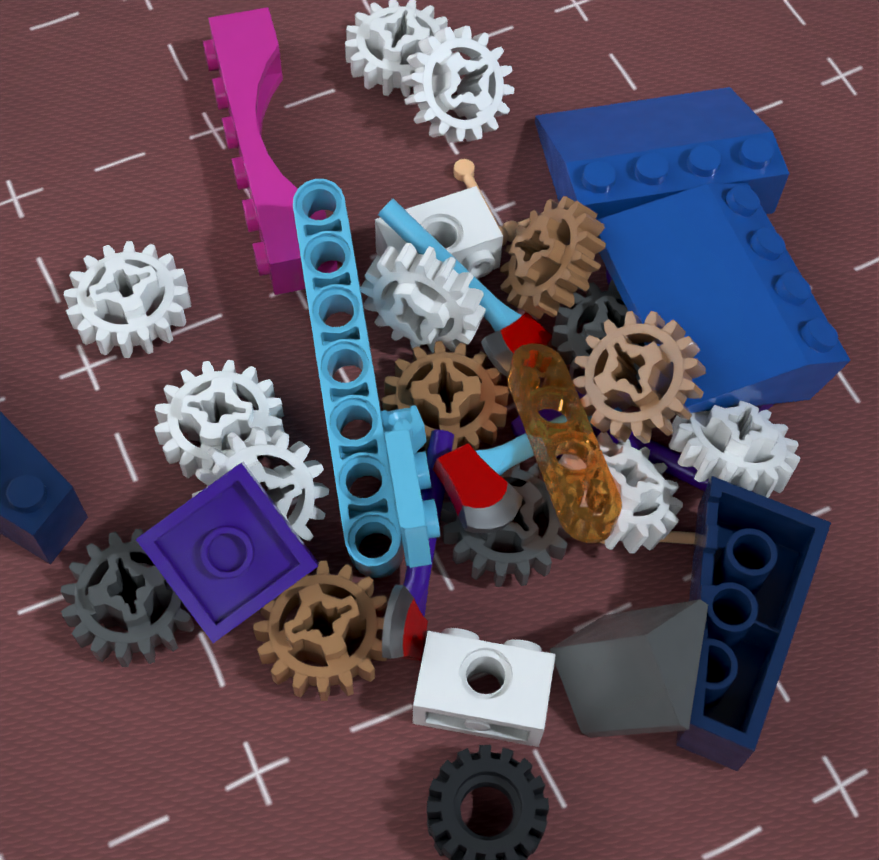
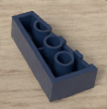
(35, 500)
(754, 574)

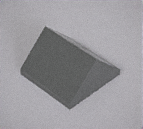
(634, 669)

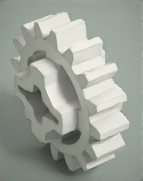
(385, 39)
(439, 75)
(423, 298)
(127, 299)
(210, 410)
(736, 447)
(282, 481)
(646, 496)

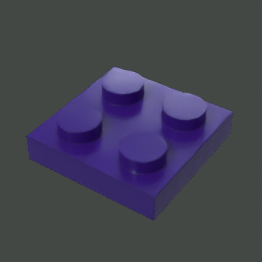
(227, 552)

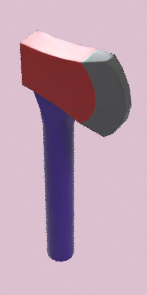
(405, 614)

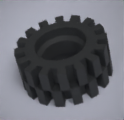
(494, 771)

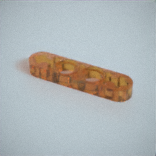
(571, 437)

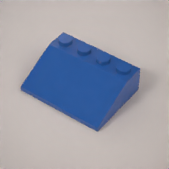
(659, 147)
(732, 287)

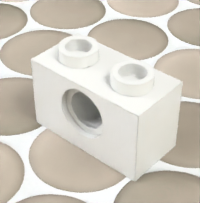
(459, 224)
(510, 714)

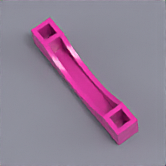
(250, 72)

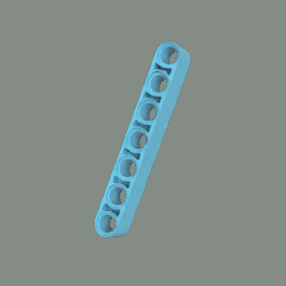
(350, 401)

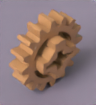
(552, 257)
(664, 374)
(466, 388)
(302, 642)

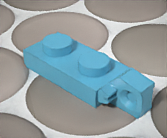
(410, 474)

